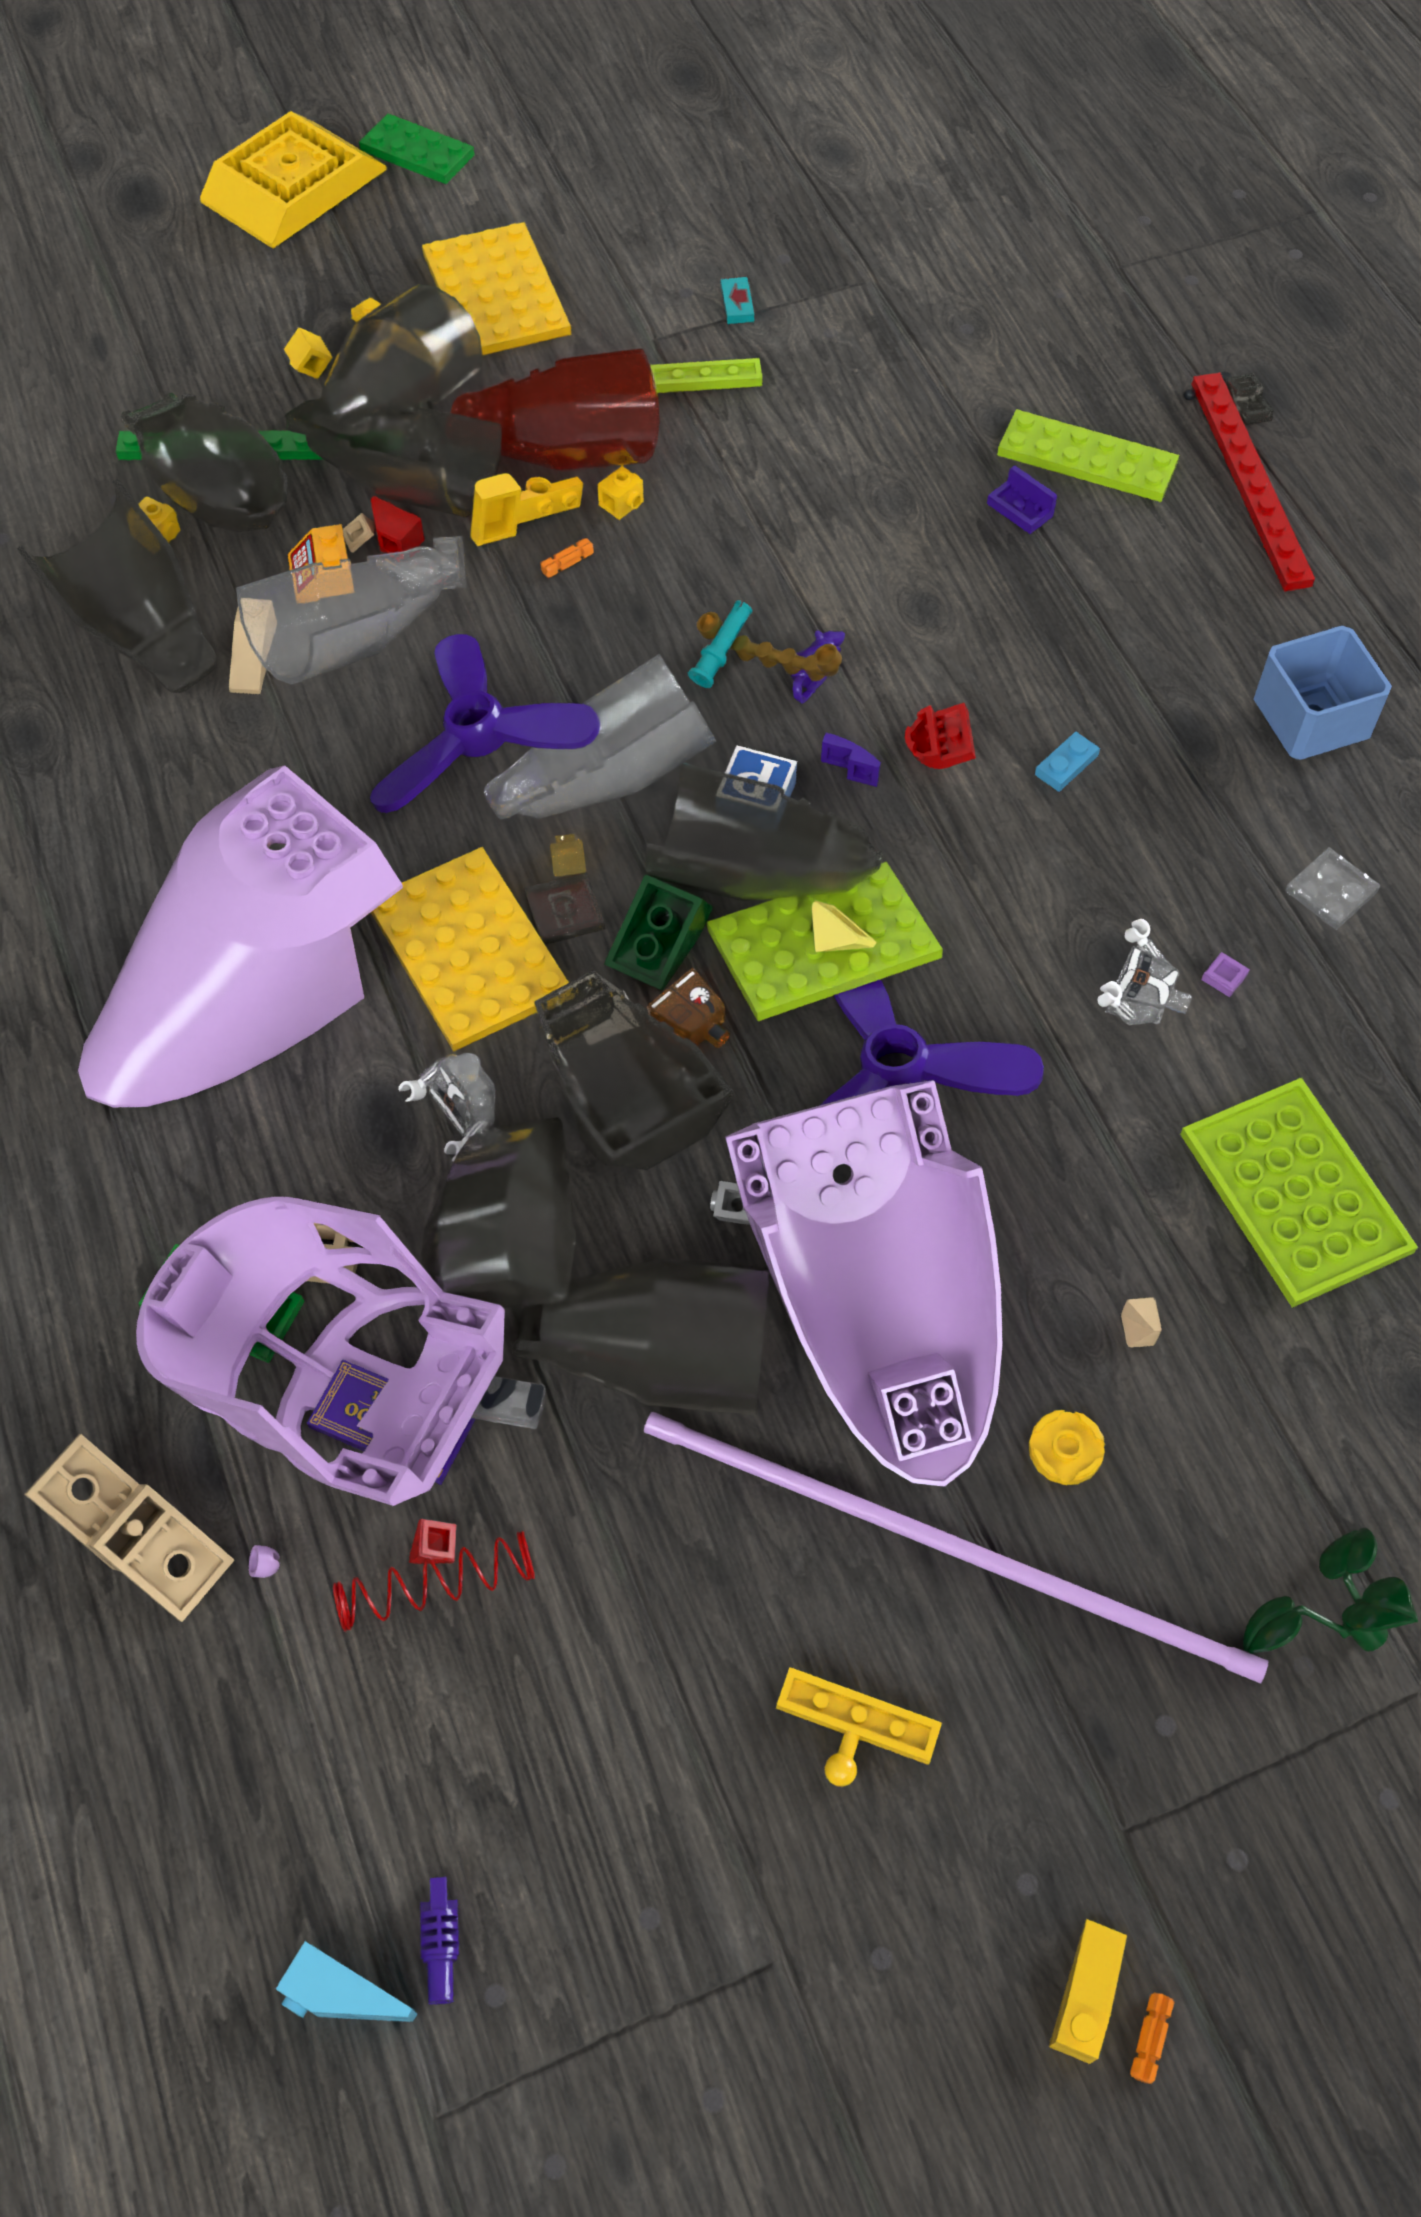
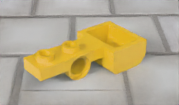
(502, 504)

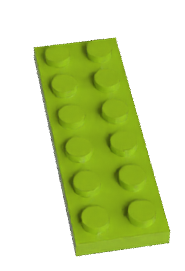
(1088, 455)

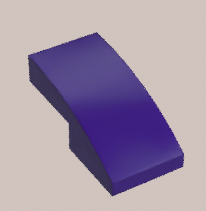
(843, 753)

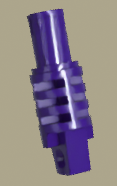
(439, 1941)

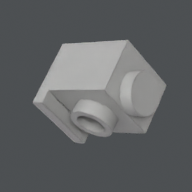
(723, 1203)

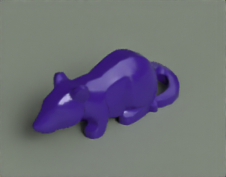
(801, 678)

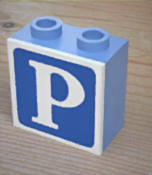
(763, 768)

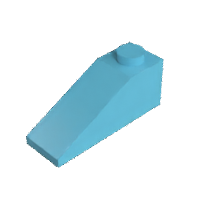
(334, 1991)

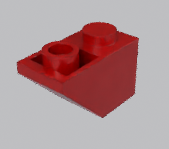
(395, 527)

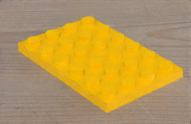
(500, 286)
(468, 948)

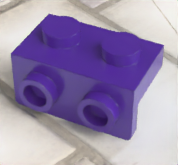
(1023, 500)

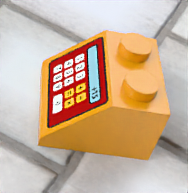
(319, 545)

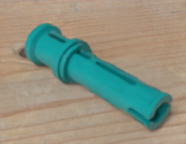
(714, 655)

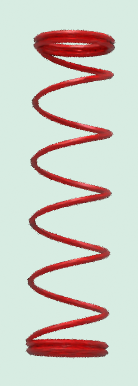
(342, 1605)

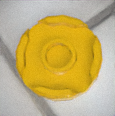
(1066, 1447)

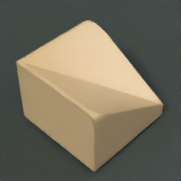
(1141, 1322)

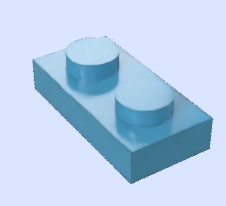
(1067, 761)

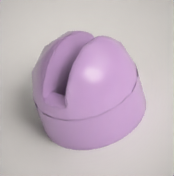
(263, 1561)

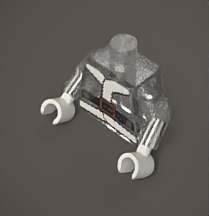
(1144, 983)
(461, 1092)

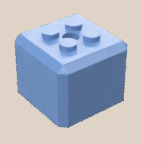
(1321, 692)

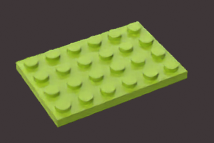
(775, 954)
(1298, 1192)

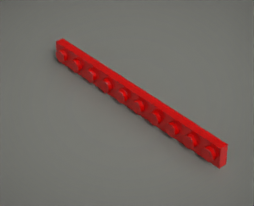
(1253, 483)

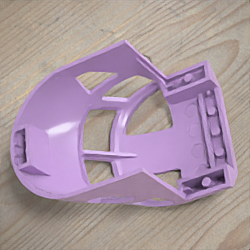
(235, 1276)

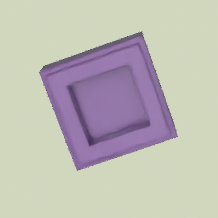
(1225, 974)

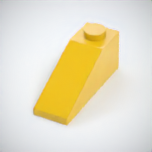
(1089, 1993)

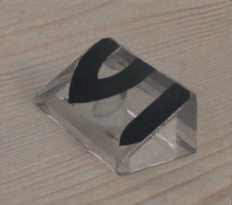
(512, 1403)

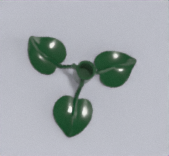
(1382, 1605)

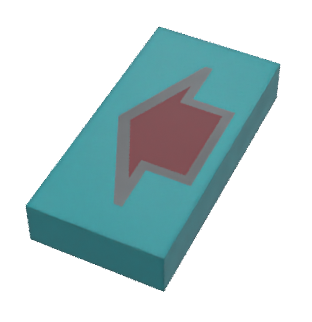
(737, 300)

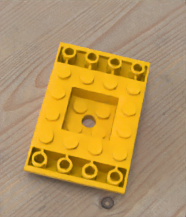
(286, 178)

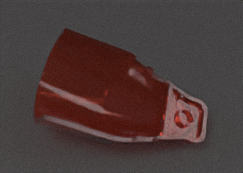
(576, 414)

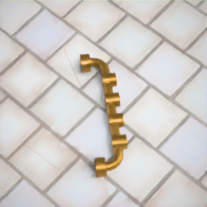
(817, 666)

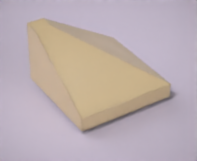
(358, 532)

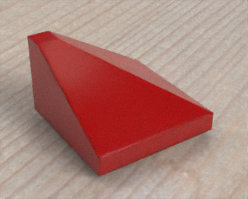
(435, 1541)

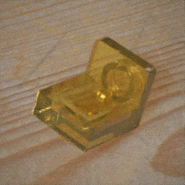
(567, 855)

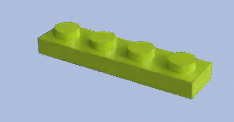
(707, 375)

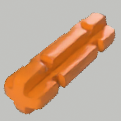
(567, 558)
(1152, 2038)

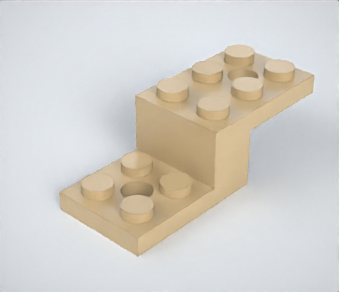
(130, 1527)

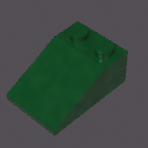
(657, 932)

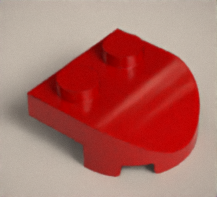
(941, 737)

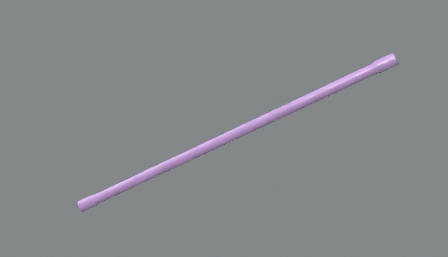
(1229, 1657)

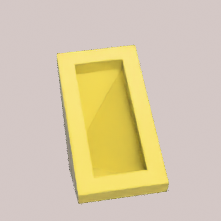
(836, 931)

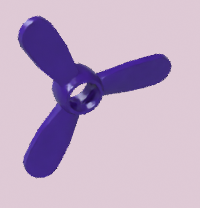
(479, 725)
(963, 1065)

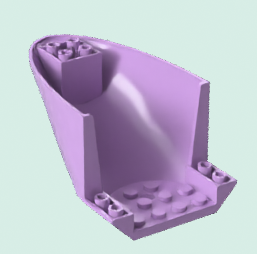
(239, 946)
(884, 1271)

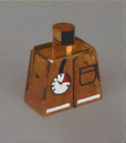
(691, 1010)

